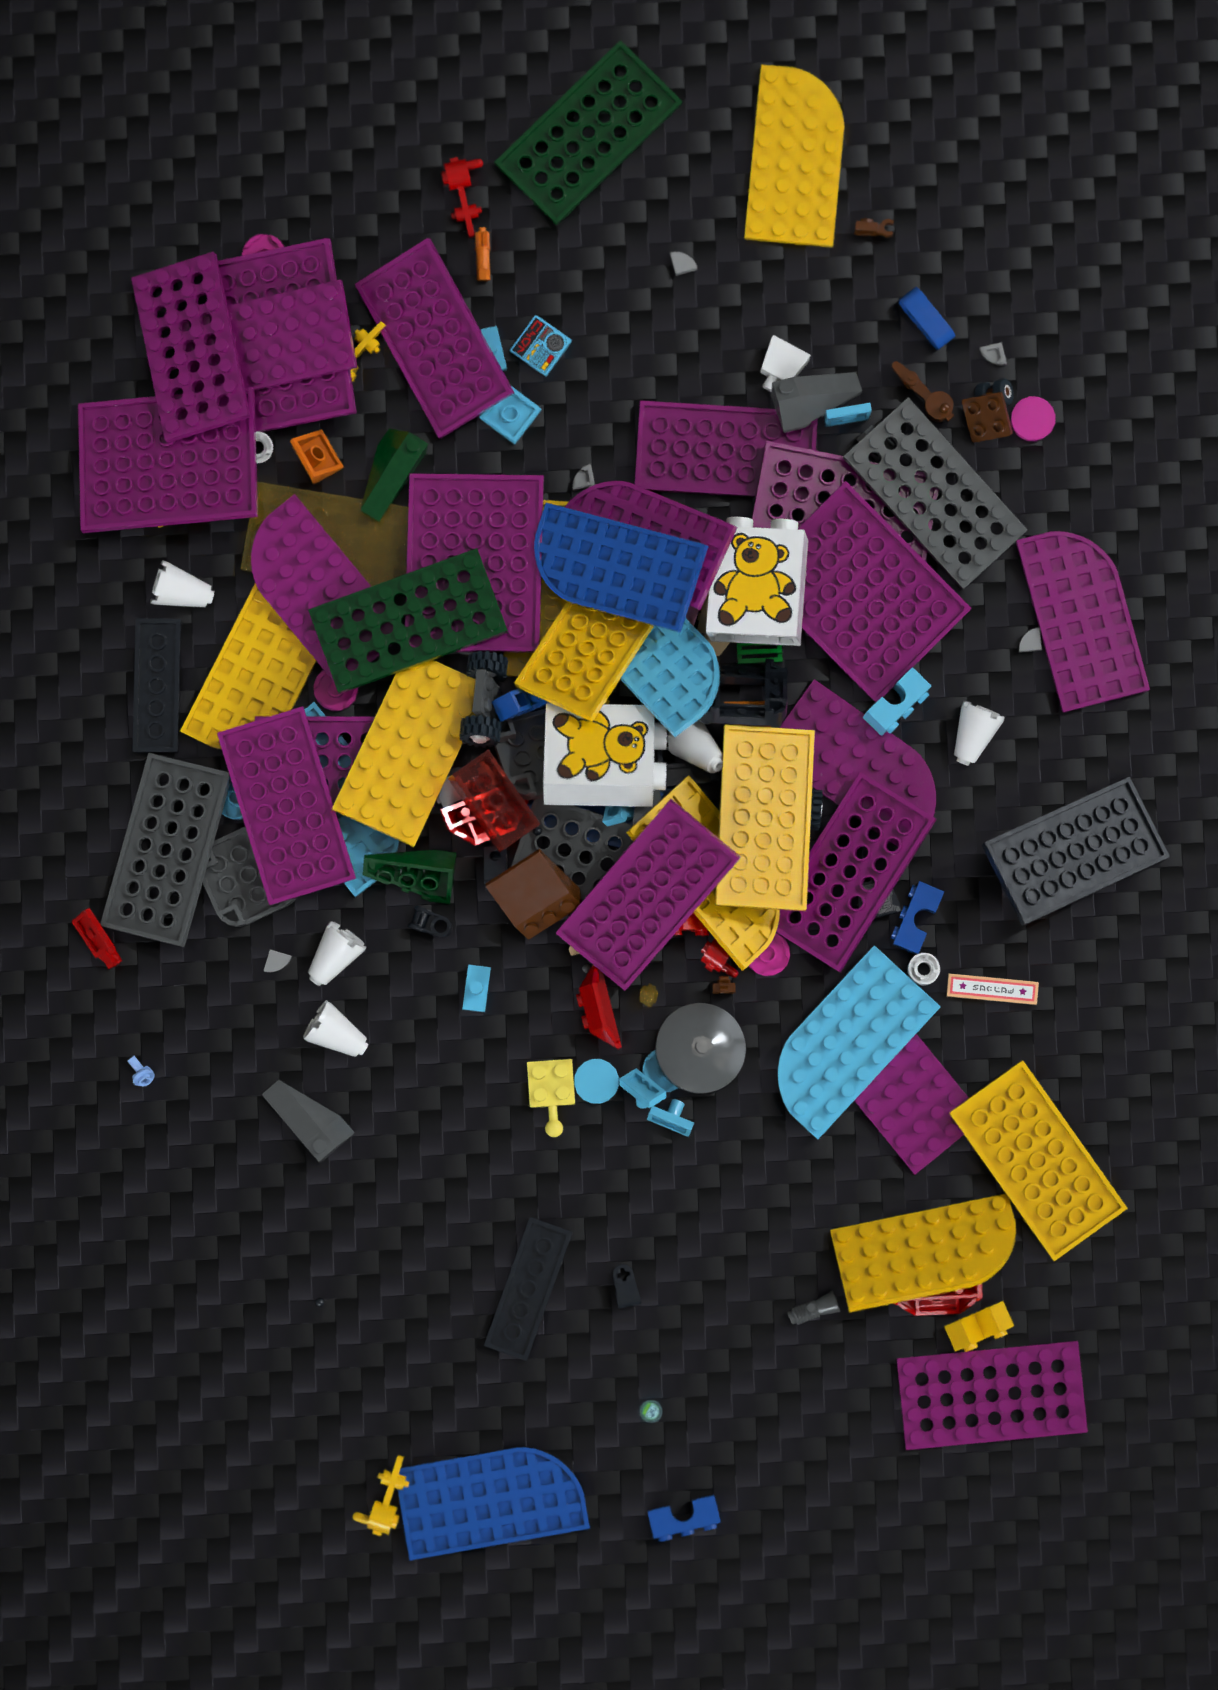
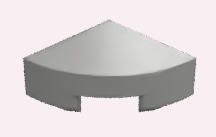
(682, 263)
(994, 354)
(584, 478)
(1031, 641)
(276, 961)

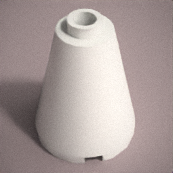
(180, 588)
(975, 731)
(697, 747)
(334, 953)
(335, 1031)

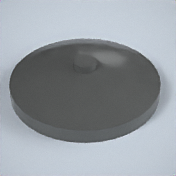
(700, 1048)

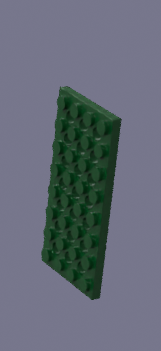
(605, 163)
(422, 627)

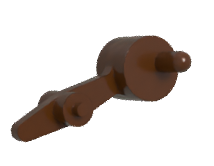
(937, 404)

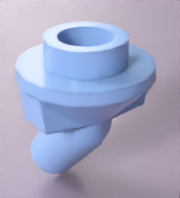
(142, 1073)

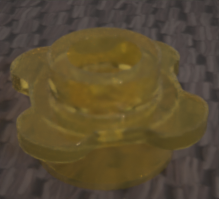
(648, 995)

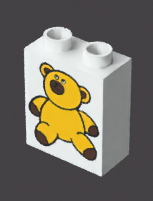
(760, 585)
(603, 759)

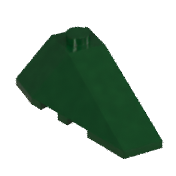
(393, 462)
(422, 872)

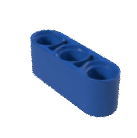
(926, 318)

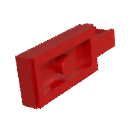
(96, 938)

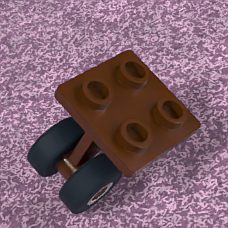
(987, 411)

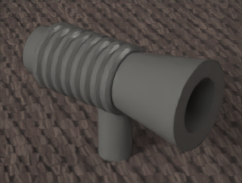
(825, 1305)

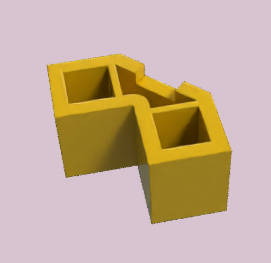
(978, 1326)

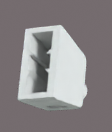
(782, 361)

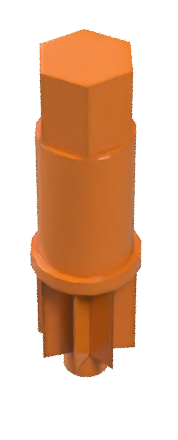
(482, 248)

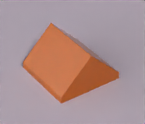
(316, 455)

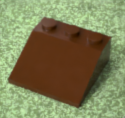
(534, 894)

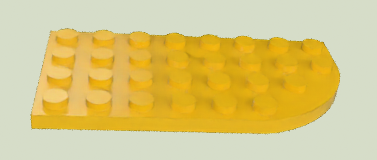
(794, 160)
(253, 675)
(739, 930)
(924, 1252)

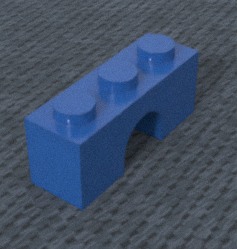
(516, 704)
(922, 899)
(704, 1515)

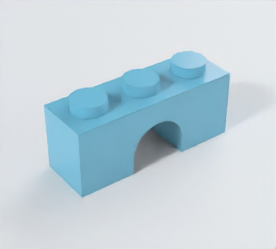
(884, 716)

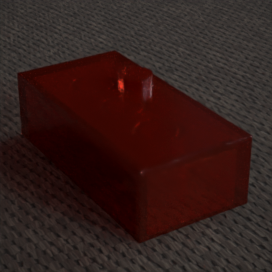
(494, 801)

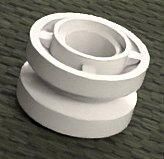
(268, 447)
(928, 959)

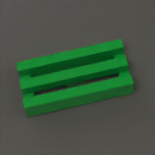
(740, 652)

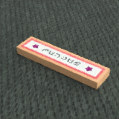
(992, 989)

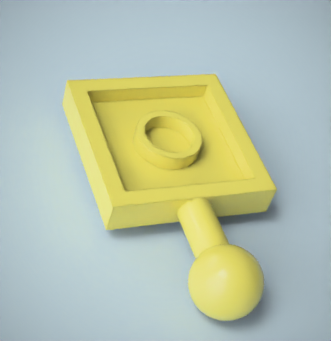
(551, 1086)

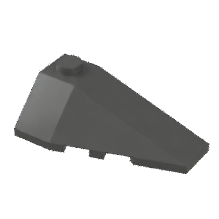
(808, 397)
(311, 1122)

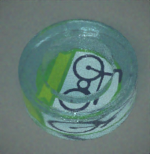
(650, 1411)

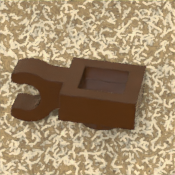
(869, 228)
(723, 986)

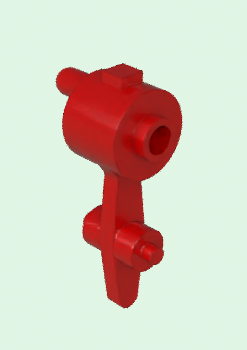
(457, 177)
(716, 958)

